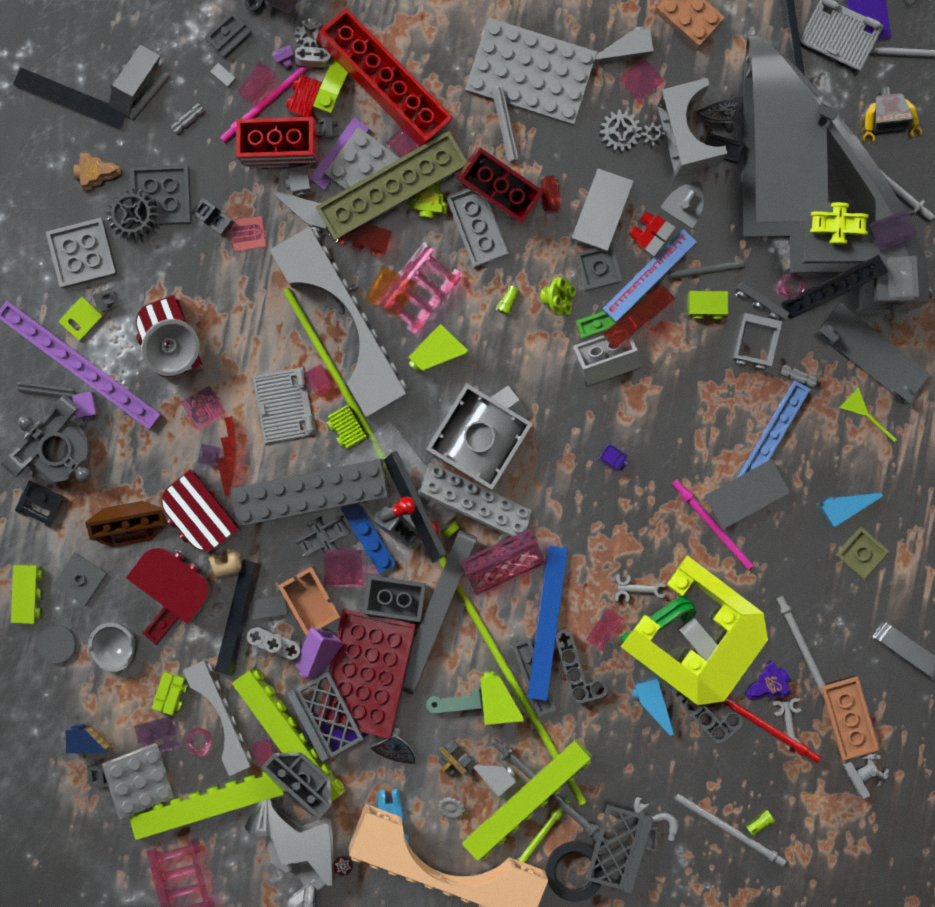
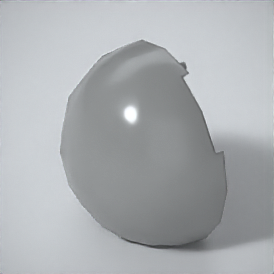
(112, 646)

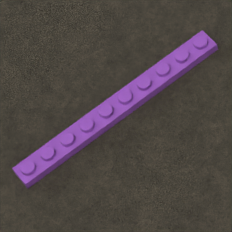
(78, 365)

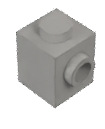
(298, 180)

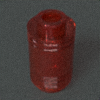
(551, 196)

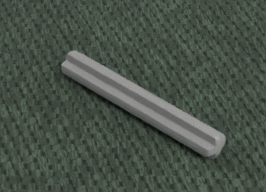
(505, 123)

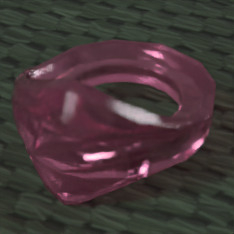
(780, 284)
(190, 747)

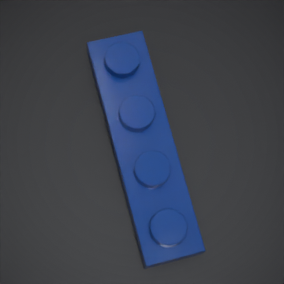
(368, 537)

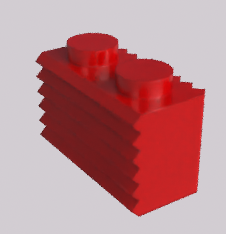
(304, 96)

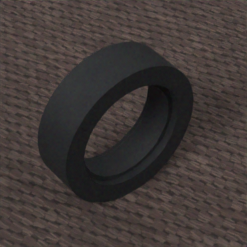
(557, 888)

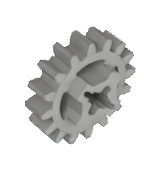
(629, 129)

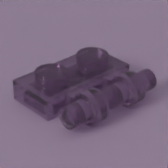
(156, 730)

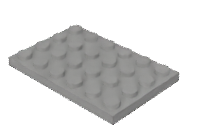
(533, 69)

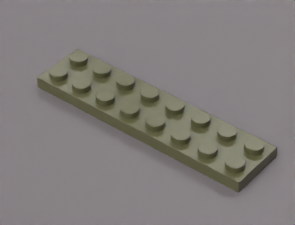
(391, 185)

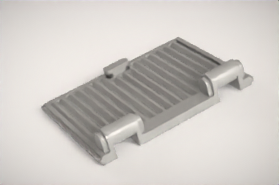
(841, 34)
(283, 405)

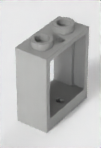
(763, 322)

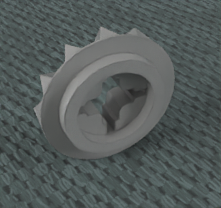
(300, 32)

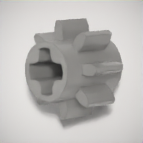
(648, 138)

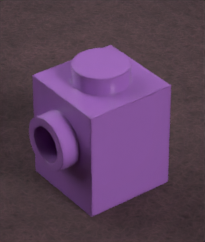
(86, 404)

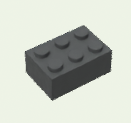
(394, 598)

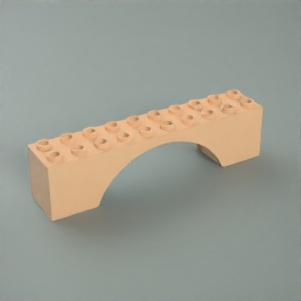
(383, 845)

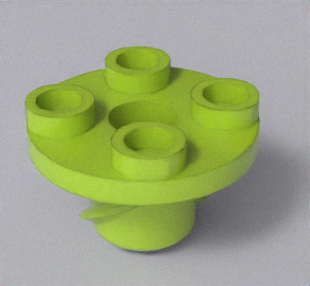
(559, 296)

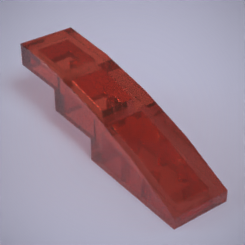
(638, 316)
(228, 463)

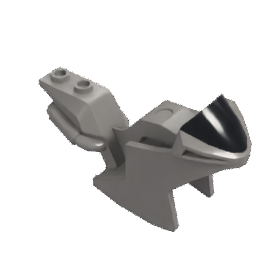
(296, 849)

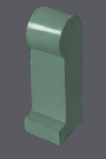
(439, 705)

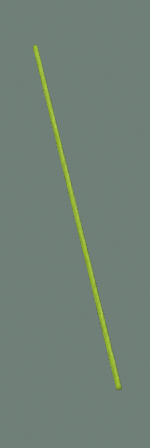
(460, 591)

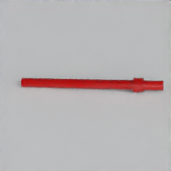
(802, 749)

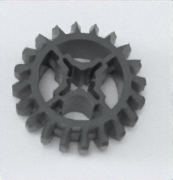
(126, 220)

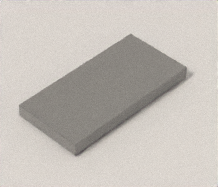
(602, 210)
(477, 227)

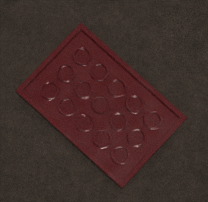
(370, 671)

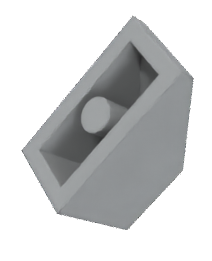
(496, 776)

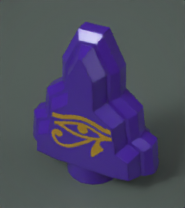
(770, 684)

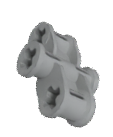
(264, 643)

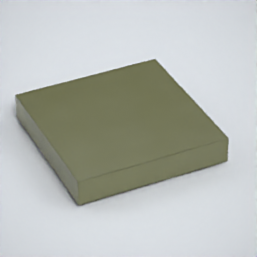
(862, 553)

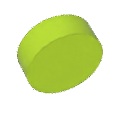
(450, 529)

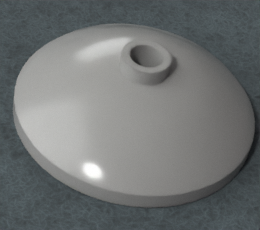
(176, 356)

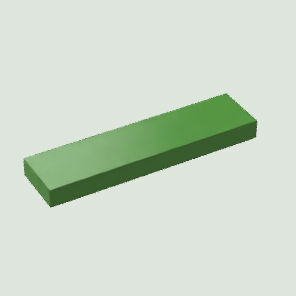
(597, 323)

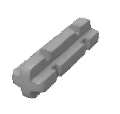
(187, 119)
(798, 376)

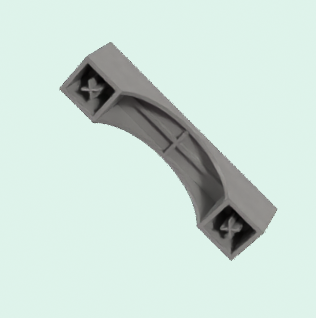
(308, 265)

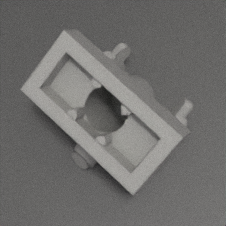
(865, 774)

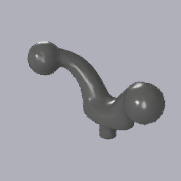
(341, 311)

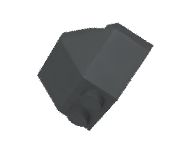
(300, 781)

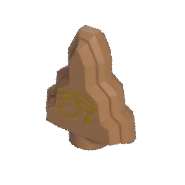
(93, 171)

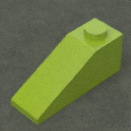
(331, 89)

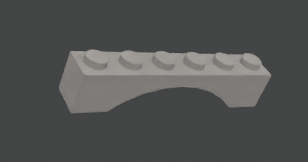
(234, 754)

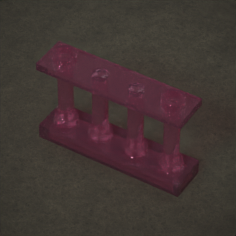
(400, 284)
(161, 876)

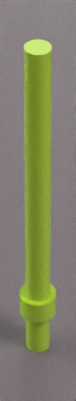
(556, 814)

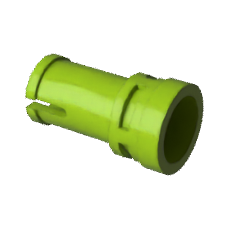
(506, 304)
(760, 824)

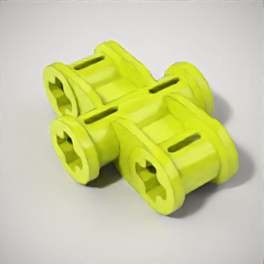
(839, 226)

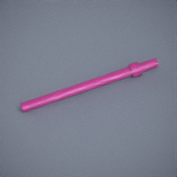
(266, 101)
(688, 497)

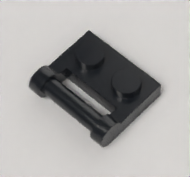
(42, 497)

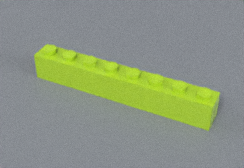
(279, 724)
(527, 799)
(203, 806)

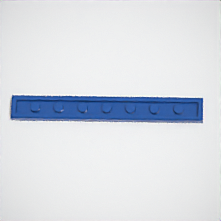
(547, 623)

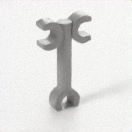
(624, 587)
(786, 708)

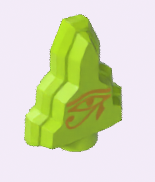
(429, 202)

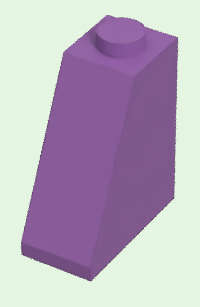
(317, 652)

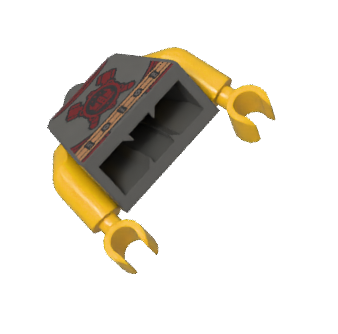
(890, 114)

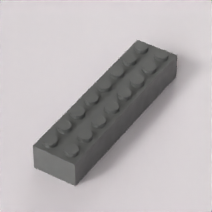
(310, 492)

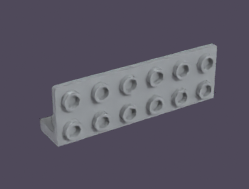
(473, 501)

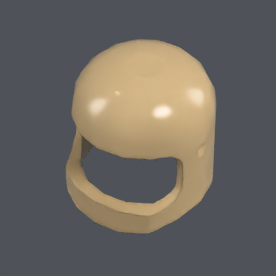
(225, 565)

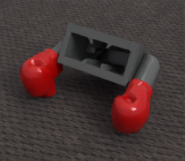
(396, 526)

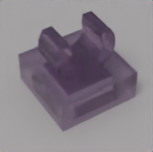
(209, 455)

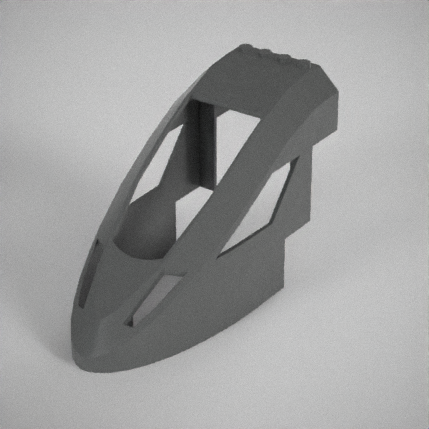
(788, 177)

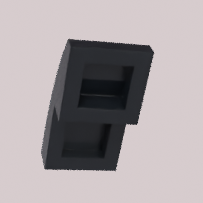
(213, 217)

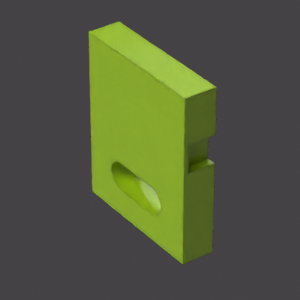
(84, 315)

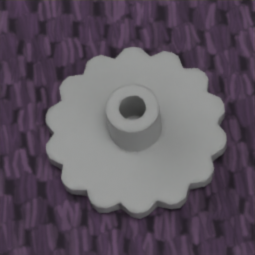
(451, 808)

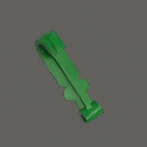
(678, 607)

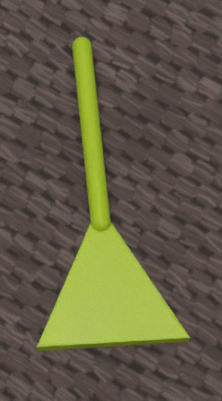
(856, 404)

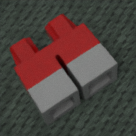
(646, 240)

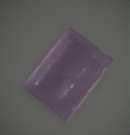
(893, 230)

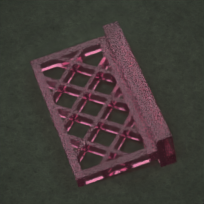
(499, 555)

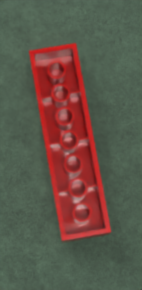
(383, 77)

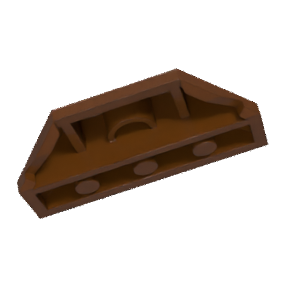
(126, 524)

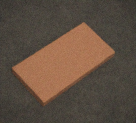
(850, 718)

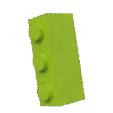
(26, 594)

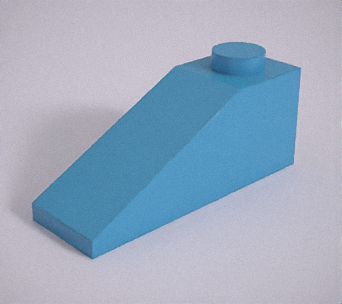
(842, 508)
(652, 700)

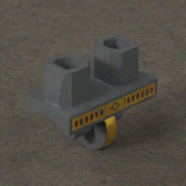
(461, 763)

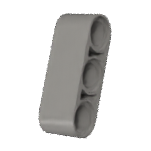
(698, 638)

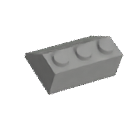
(601, 361)

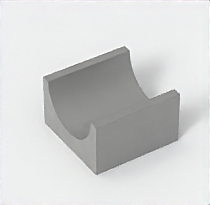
(684, 149)
(479, 436)

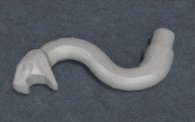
(673, 823)

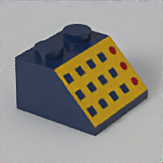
(84, 740)

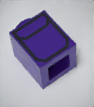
(613, 458)

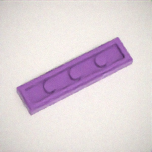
(318, 176)

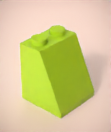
(436, 351)
(497, 701)

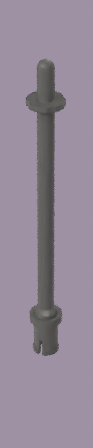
(591, 829)

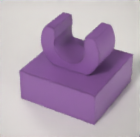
(283, 54)

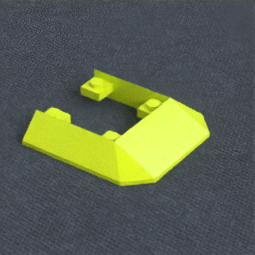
(696, 678)

